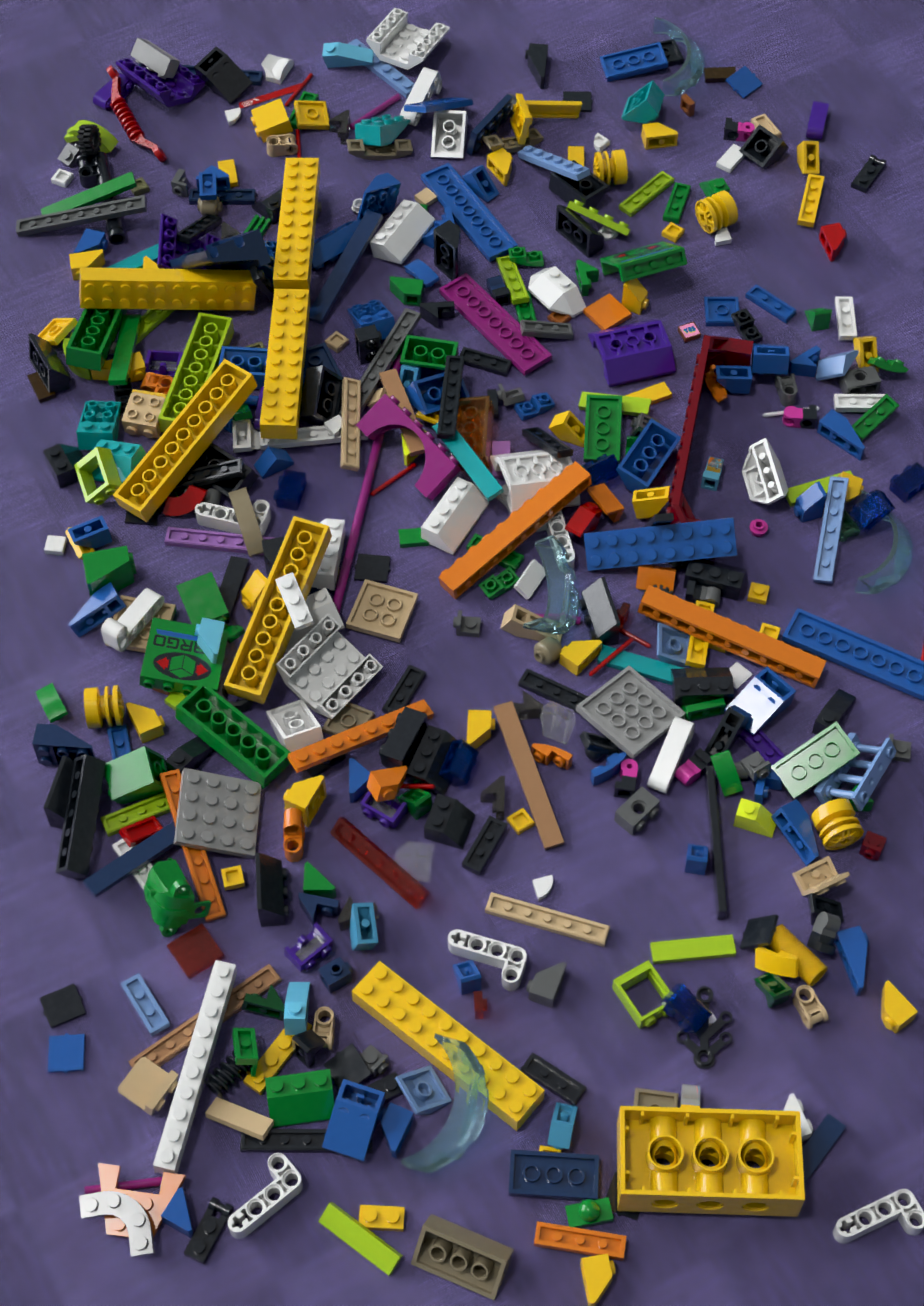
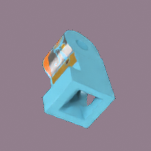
(712, 473)

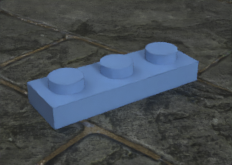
(145, 1004)

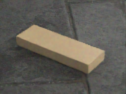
(239, 1118)

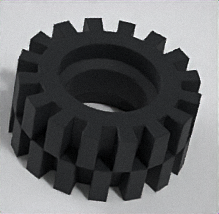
(89, 139)

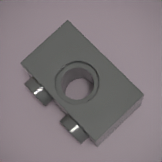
(860, 381)
(640, 801)

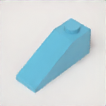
(346, 55)
(296, 1008)

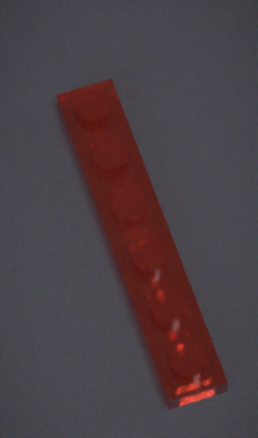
(379, 862)

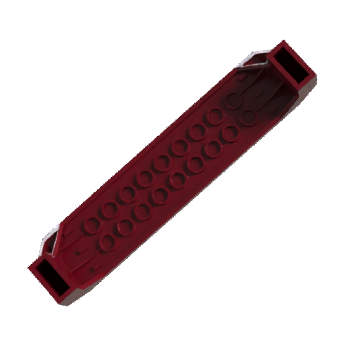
(716, 351)

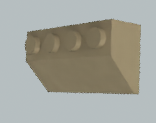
(462, 1256)

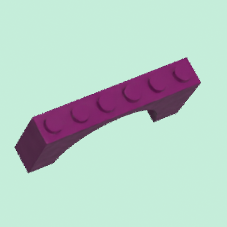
(438, 467)

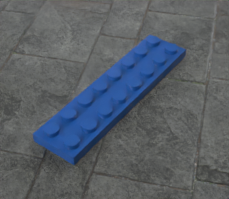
(469, 212)
(660, 544)
(856, 652)

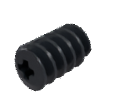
(225, 1075)

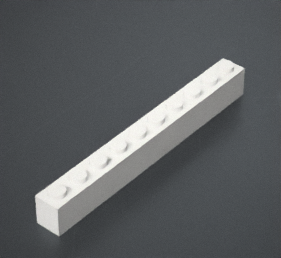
(195, 1068)

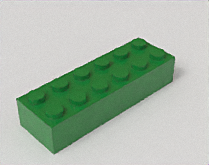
(93, 337)
(232, 735)

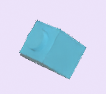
(210, 637)

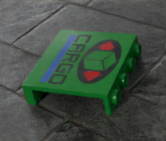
(644, 260)
(176, 661)

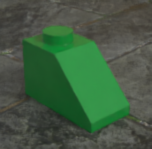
(713, 186)

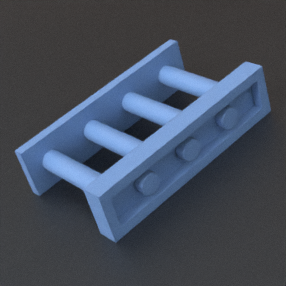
(829, 787)

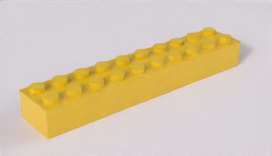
(297, 224)
(166, 289)
(285, 364)
(185, 440)
(271, 623)
(417, 1020)

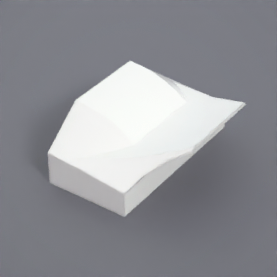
(276, 68)
(245, 436)

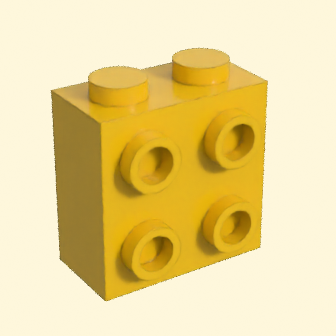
(271, 120)

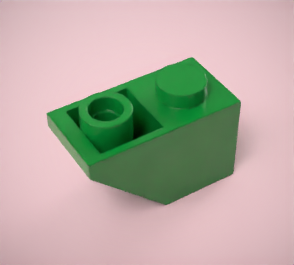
(407, 290)

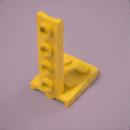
(526, 110)

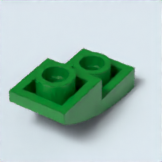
(520, 256)
(888, 365)
(500, 584)
(51, 702)
(726, 773)

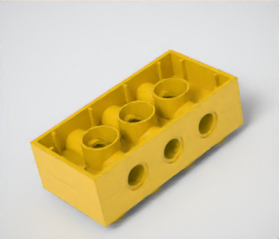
(717, 1135)

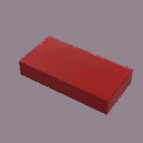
(140, 831)

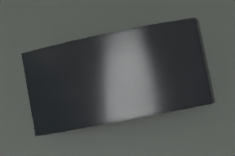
(745, 326)
(122, 394)

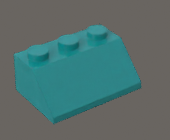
(644, 104)
(125, 456)

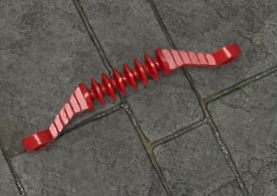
(127, 118)

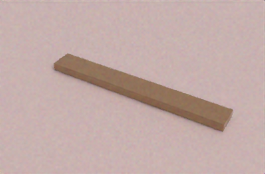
(528, 775)
(180, 1038)

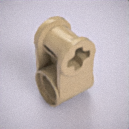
(279, 145)
(811, 1010)
(325, 1029)

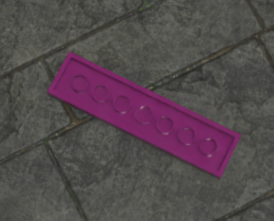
(495, 324)

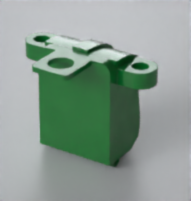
(171, 897)

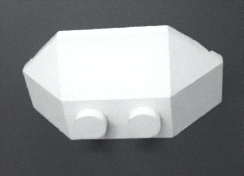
(556, 292)
(764, 474)

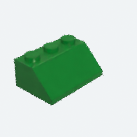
(427, 352)
(300, 1098)

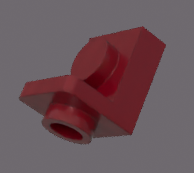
(872, 846)

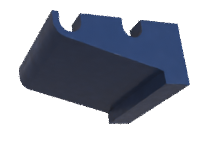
(230, 253)

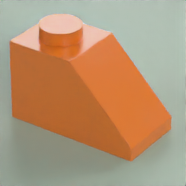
(386, 783)

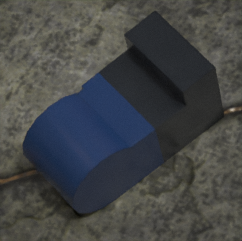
(498, 289)

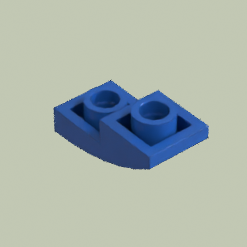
(422, 271)
(536, 406)
(603, 773)

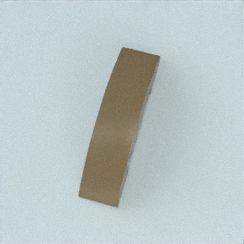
(511, 144)
(399, 149)
(247, 521)

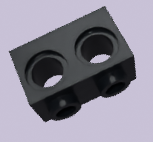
(367, 343)

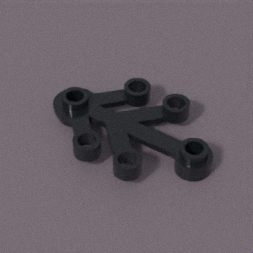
(706, 1033)

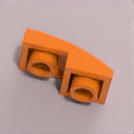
(545, 753)

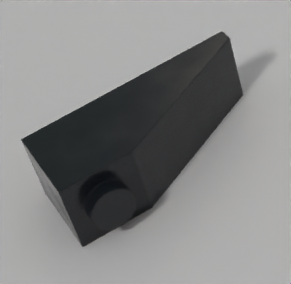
(537, 61)
(833, 711)
(728, 730)
(189, 755)

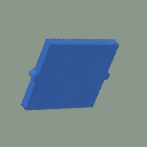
(744, 82)
(66, 1053)

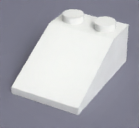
(449, 134)
(295, 725)

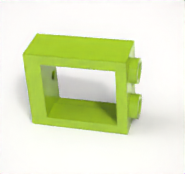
(103, 458)
(633, 977)

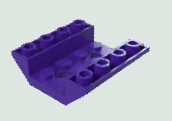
(168, 91)
(170, 248)
(636, 356)

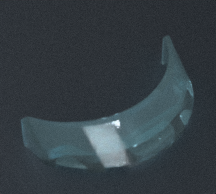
(693, 66)
(895, 565)
(562, 594)
(466, 1114)

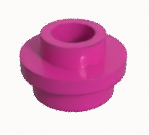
(760, 530)

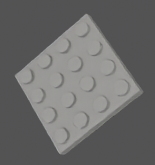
(630, 711)
(217, 813)

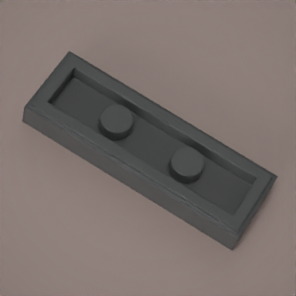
(546, 329)

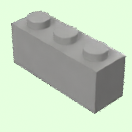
(155, 58)

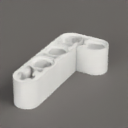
(427, 83)
(224, 518)
(556, 527)
(123, 631)
(671, 754)
(485, 955)
(262, 1199)
(877, 1220)

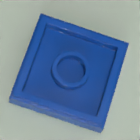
(719, 310)

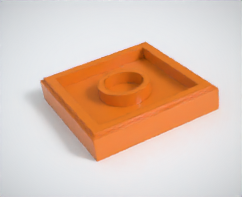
(607, 312)

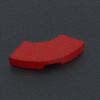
(186, 502)

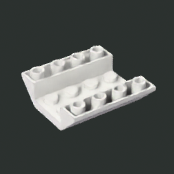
(404, 43)
(528, 473)
(326, 668)

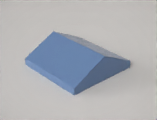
(835, 365)
(672, 645)
(423, 1090)

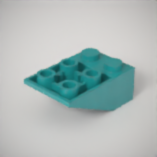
(380, 130)
(98, 422)

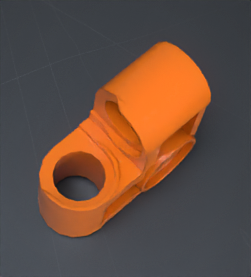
(156, 383)
(293, 834)

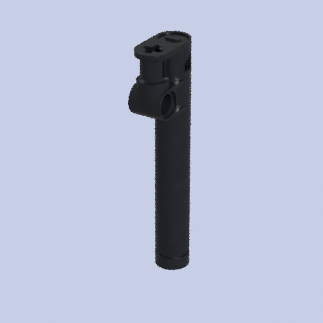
(93, 173)

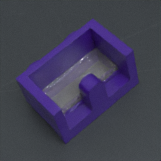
(162, 362)
(387, 811)
(309, 948)

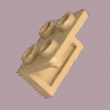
(142, 415)
(818, 877)
(148, 1085)

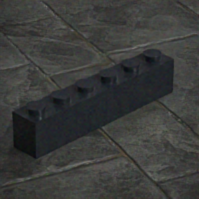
(80, 817)

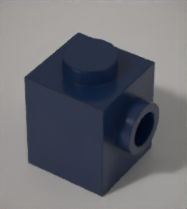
(335, 974)

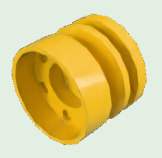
(613, 167)
(716, 212)
(103, 706)
(837, 824)

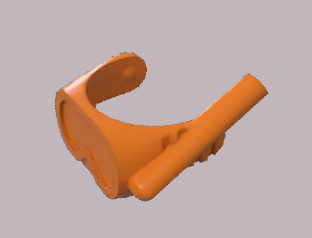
(716, 389)

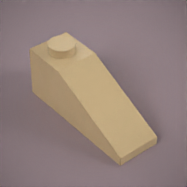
(514, 620)

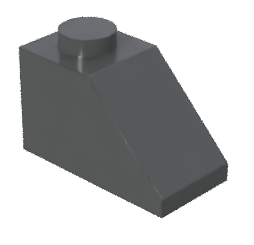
(546, 985)

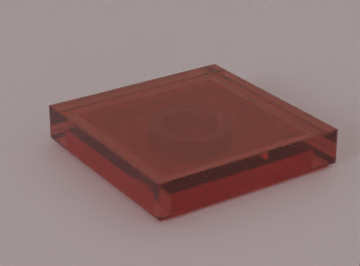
(195, 951)

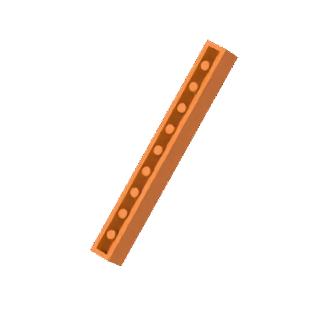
(515, 530)
(731, 636)

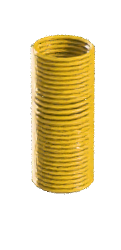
(810, 966)

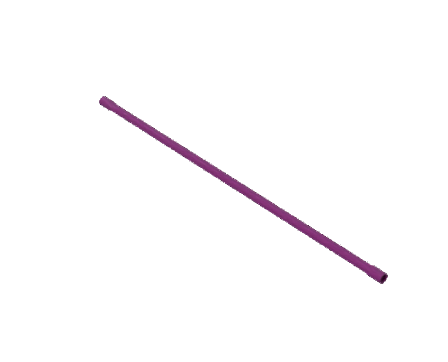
(360, 510)

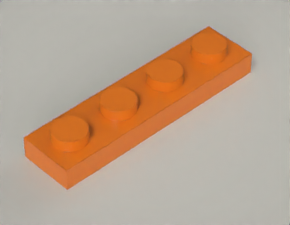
(579, 1240)

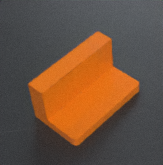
(606, 501)
(655, 575)

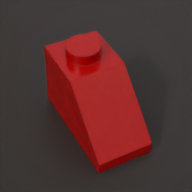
(832, 239)
(585, 519)

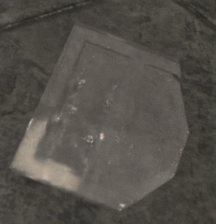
(557, 722)
(416, 859)

